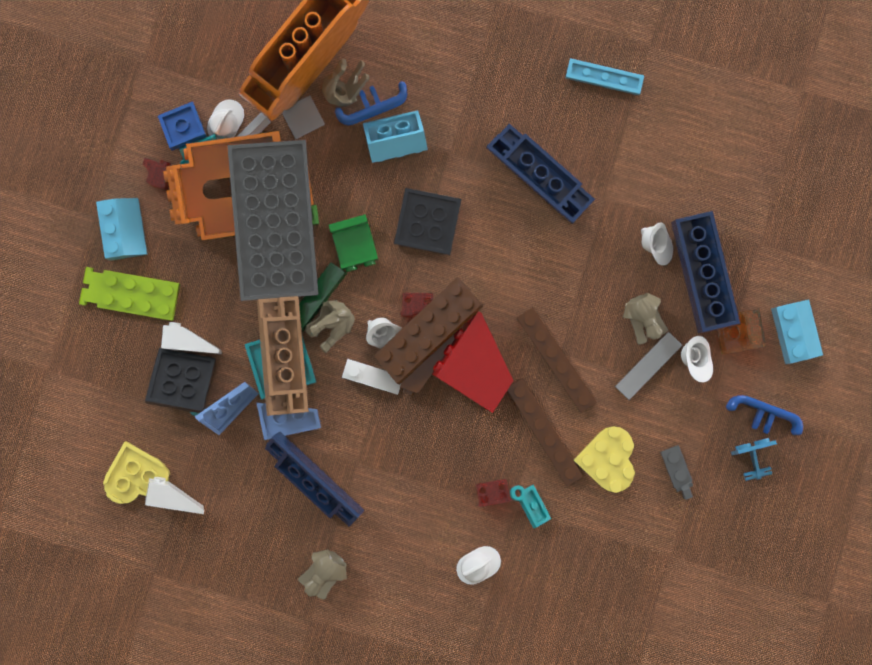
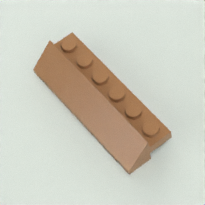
(282, 355)

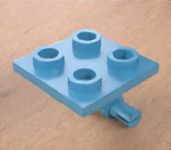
(757, 473)

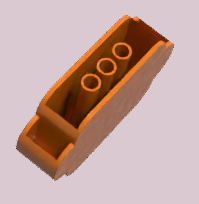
(299, 53)

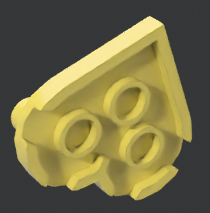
(608, 459)
(131, 474)

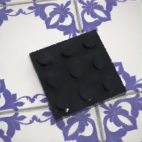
(427, 221)
(180, 380)

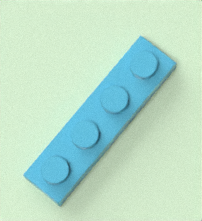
(604, 76)

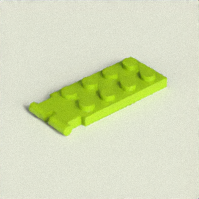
(130, 294)

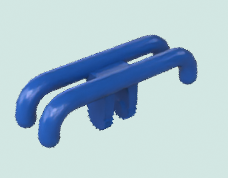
(371, 111)
(797, 424)

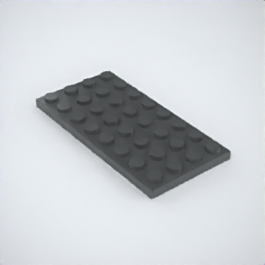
(273, 220)

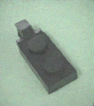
(677, 470)

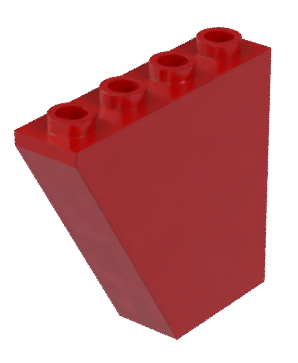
(475, 365)

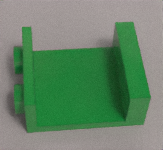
(354, 243)

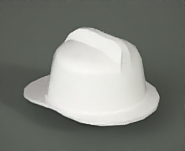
(226, 119)
(657, 241)
(381, 332)
(698, 358)
(478, 565)

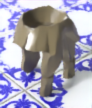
(345, 93)
(644, 313)
(335, 317)
(323, 573)

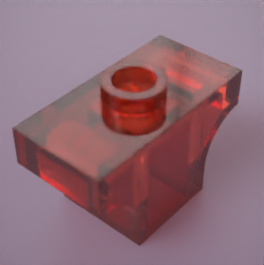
(156, 174)

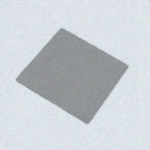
(303, 117)

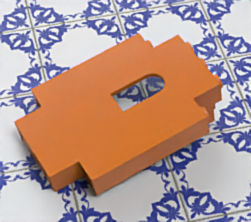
(207, 162)

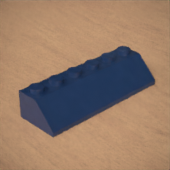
(705, 272)

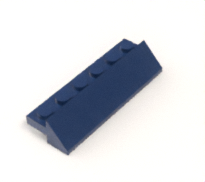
(541, 172)
(312, 480)

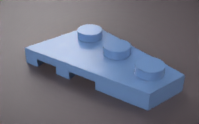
(227, 408)
(287, 423)

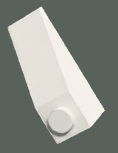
(182, 339)
(370, 376)
(166, 495)

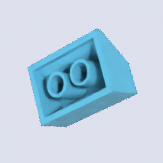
(395, 136)
(121, 228)
(797, 332)

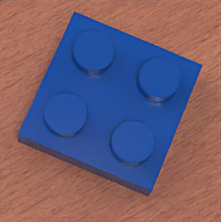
(182, 126)

